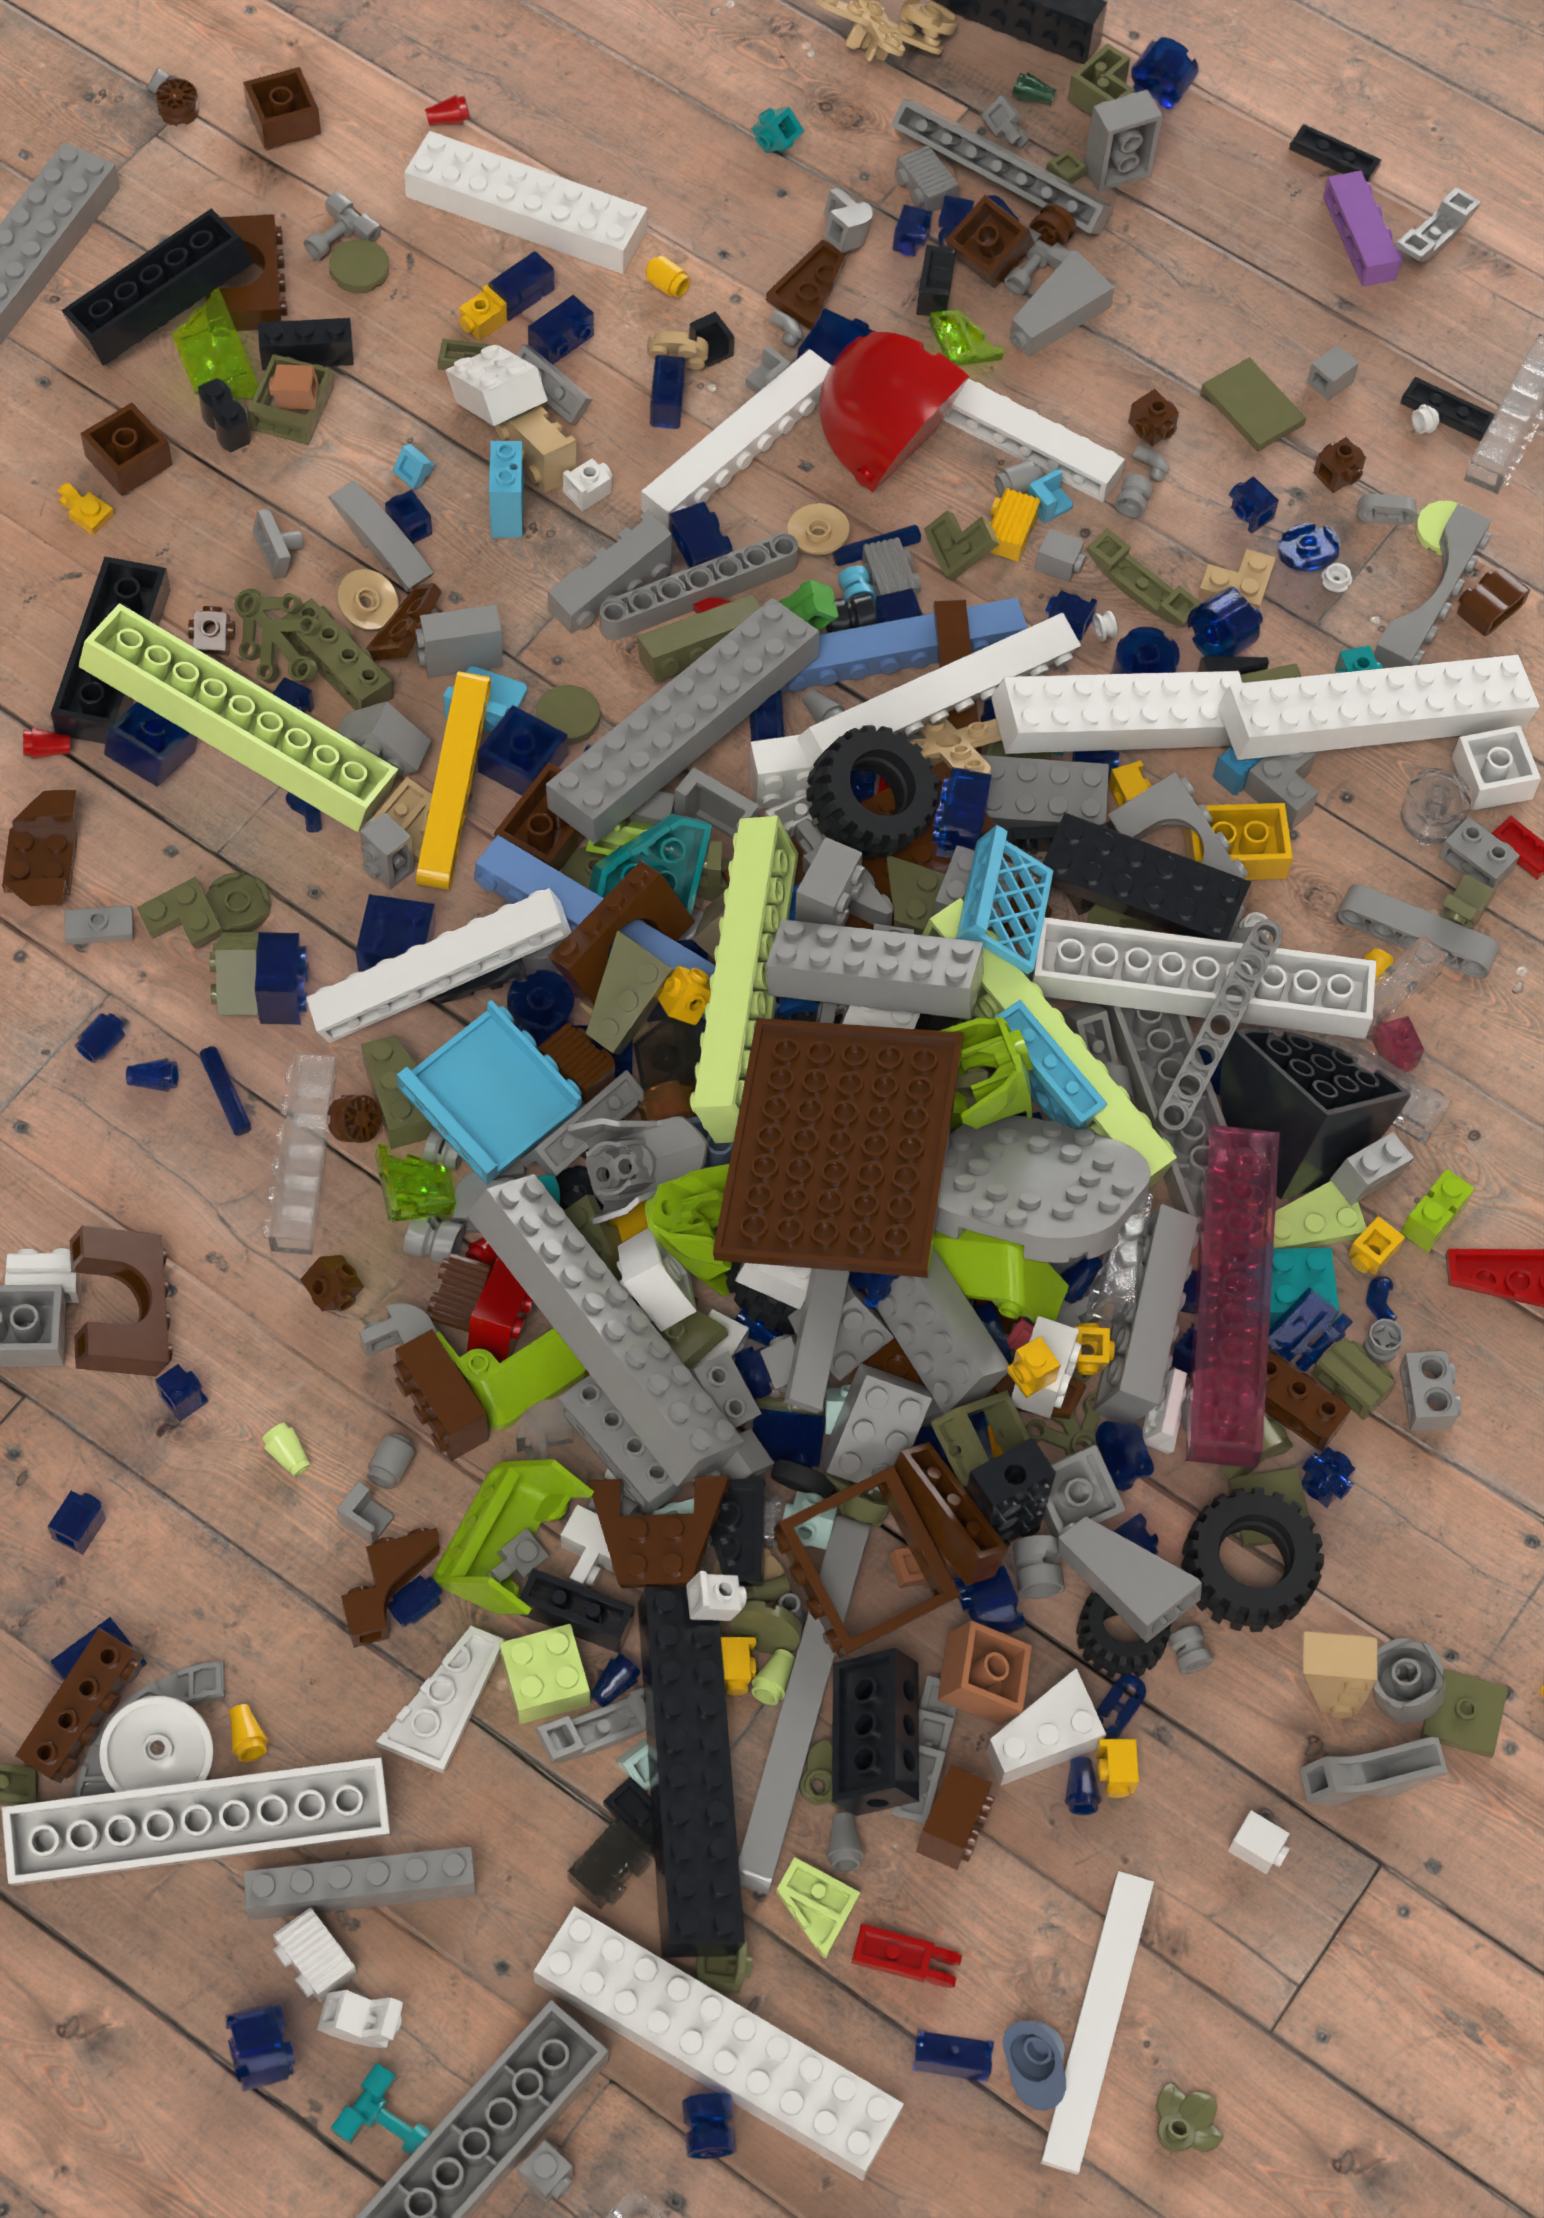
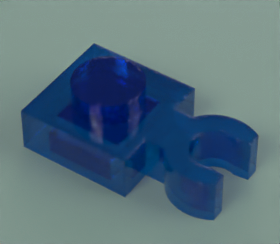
(951, 215)

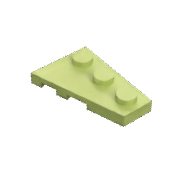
(1317, 1220)

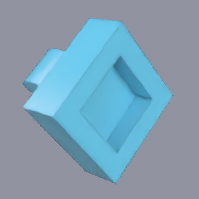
(413, 466)

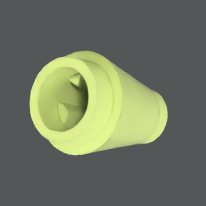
(285, 1448)
(773, 1678)

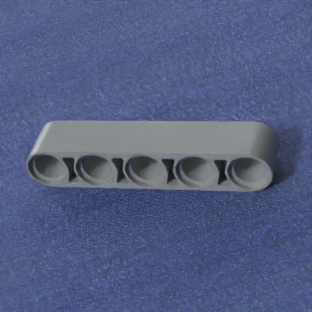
(1404, 924)

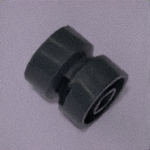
(852, 614)

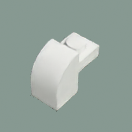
(586, 1539)
(360, 2019)

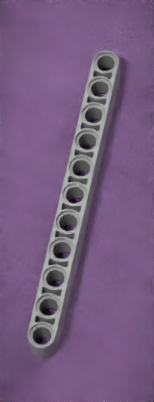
(800, 1712)

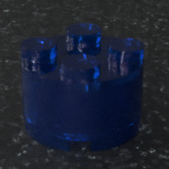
(1164, 71)
(1225, 624)
(1146, 652)
(542, 1003)
(992, 1602)
(258, 2046)

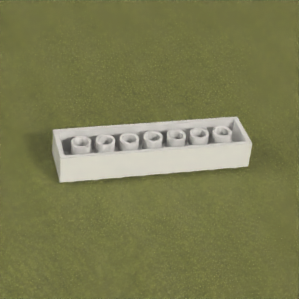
(526, 202)
(1112, 711)

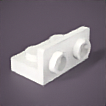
(1163, 1421)

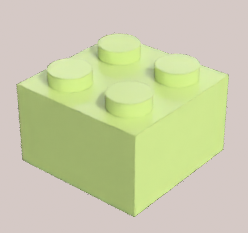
(545, 1674)

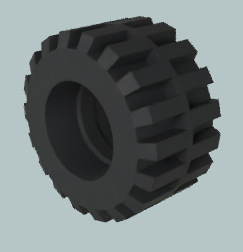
(1110, 1653)

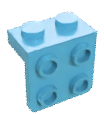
(502, 696)

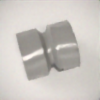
(433, 1238)
(1038, 1572)

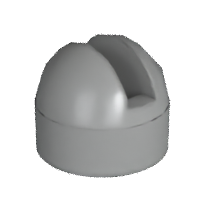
(157, 79)

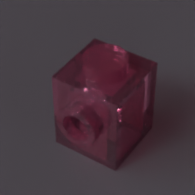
(1399, 1043)

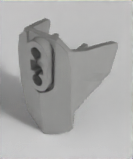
(653, 1148)

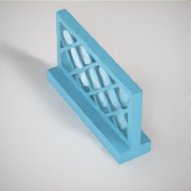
(985, 889)
(1055, 1080)

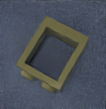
(282, 422)
(956, 1430)

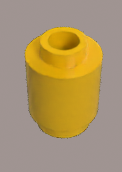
(667, 276)

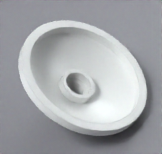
(127, 1739)

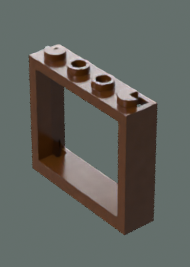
(915, 1535)

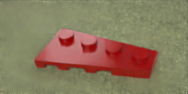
(1499, 1273)

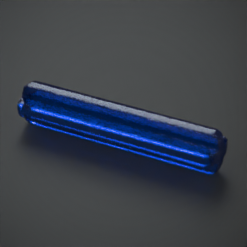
(853, 552)
(225, 1091)

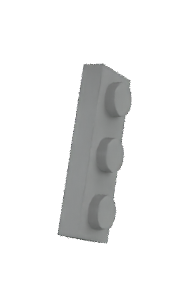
(560, 391)

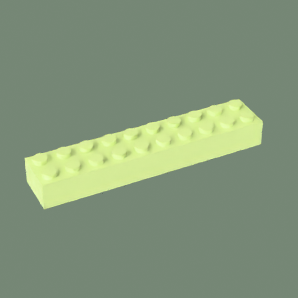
(237, 717)
(754, 905)
(1004, 986)

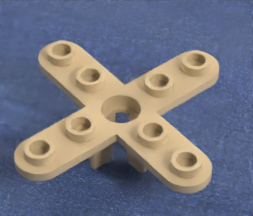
(872, 21)
(957, 746)

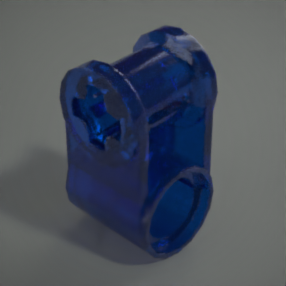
(1125, 1451)

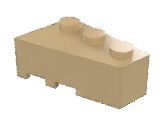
(543, 446)
(1339, 1671)

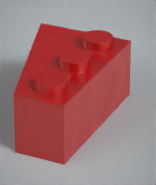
(499, 1314)

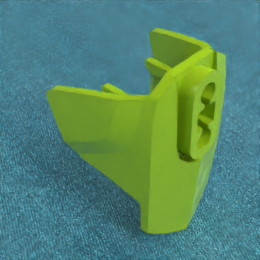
(1009, 1088)
(686, 1222)

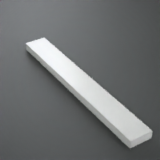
(1097, 2022)

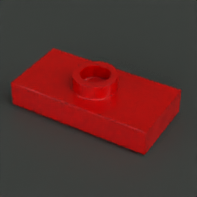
(1525, 844)

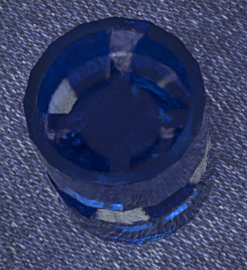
(709, 2127)

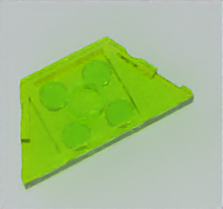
(213, 349)
(414, 1187)

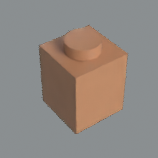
(294, 386)

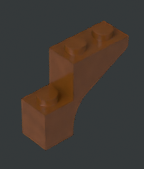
(392, 1567)

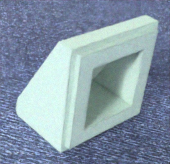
(635, 1764)

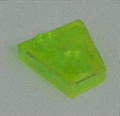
(961, 339)

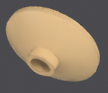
(819, 528)
(372, 588)

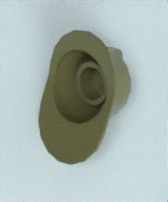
(865, 1508)

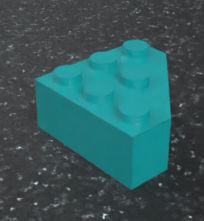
(671, 847)

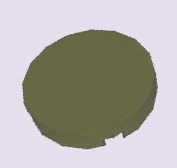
(359, 265)
(571, 711)
(239, 902)
(771, 1627)

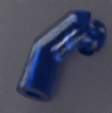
(311, 814)
(1377, 1297)

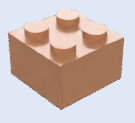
(984, 1672)

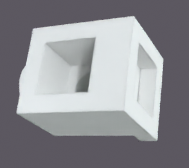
(588, 483)
(715, 1597)

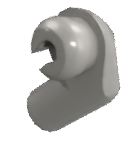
(788, 324)
(1154, 459)

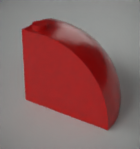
(885, 402)

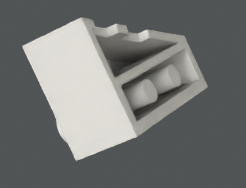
(1047, 1732)

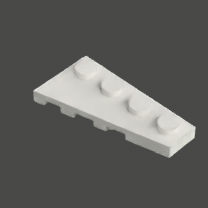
(439, 1713)

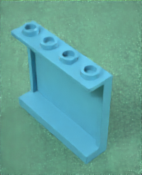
(491, 1093)

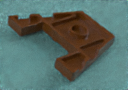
(659, 1546)

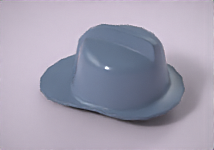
(1035, 2063)

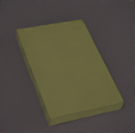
(1253, 404)

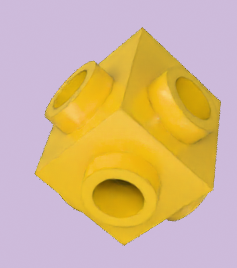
(686, 994)
(1099, 1343)

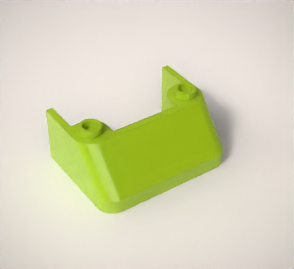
(998, 1272)
(523, 1379)
(508, 1502)

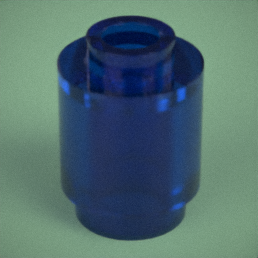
(100, 1037)
(415, 1600)

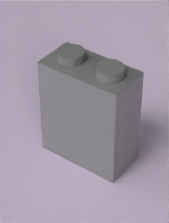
(460, 640)

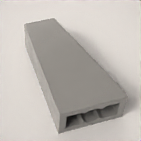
(1061, 304)
(1129, 1578)

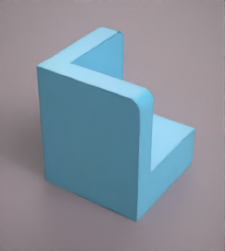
(1052, 498)

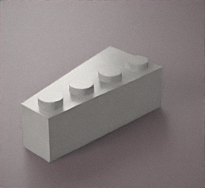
(632, 562)

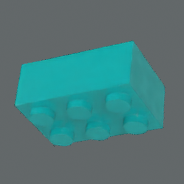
(1295, 1272)

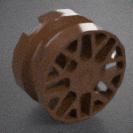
(177, 103)
(1054, 224)
(353, 1118)

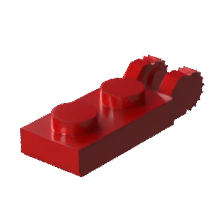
(903, 1956)

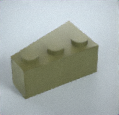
(626, 993)
(400, 1118)

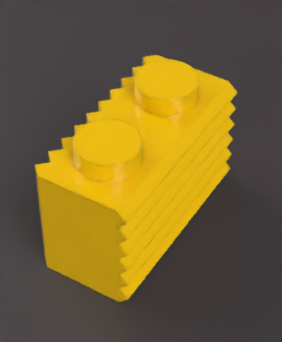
(1013, 522)

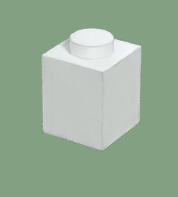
(1260, 1843)

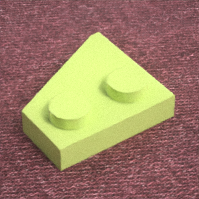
(817, 1903)

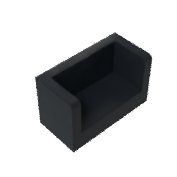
(935, 280)

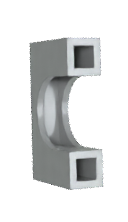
(1171, 804)

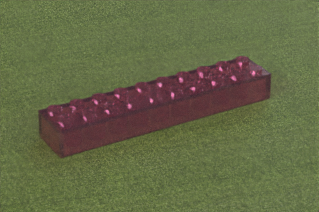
(1233, 1297)

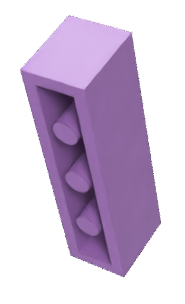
(1362, 228)

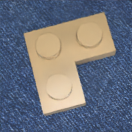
(1249, 581)

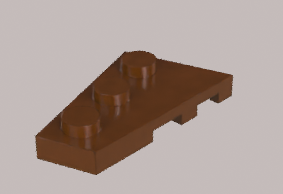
(808, 284)
(398, 633)

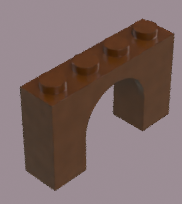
(261, 298)
(637, 896)
(139, 1264)

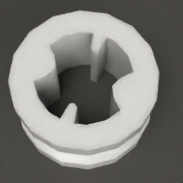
(1105, 626)

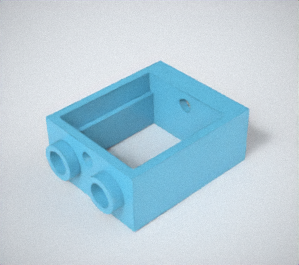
(506, 489)

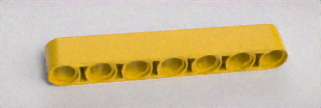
(453, 781)

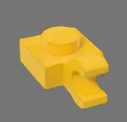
(86, 512)

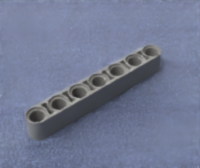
(772, 559)
(1224, 1011)

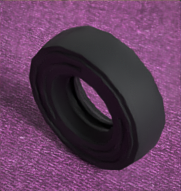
(801, 1478)

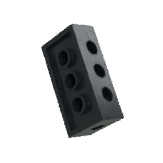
(1013, 1490)
(875, 1732)

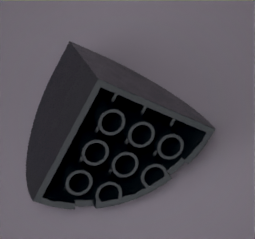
(1309, 1095)

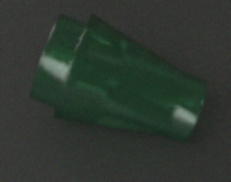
(1032, 89)

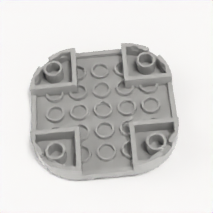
(1041, 1187)

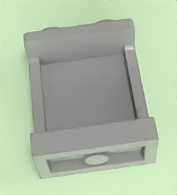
(712, 802)

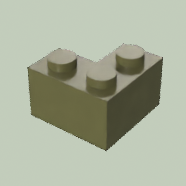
(1100, 79)
(235, 969)

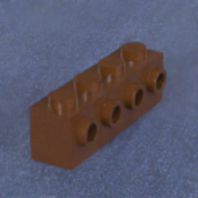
(1302, 1404)
(950, 1514)
(80, 1706)

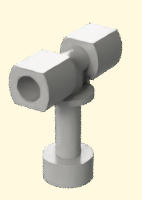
(346, 223)
(1038, 256)

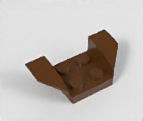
(42, 850)

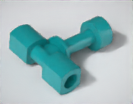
(371, 2109)

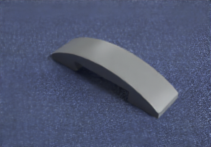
(1440, 227)
(594, 1731)

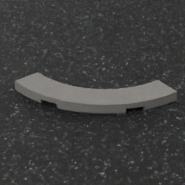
(190, 1685)

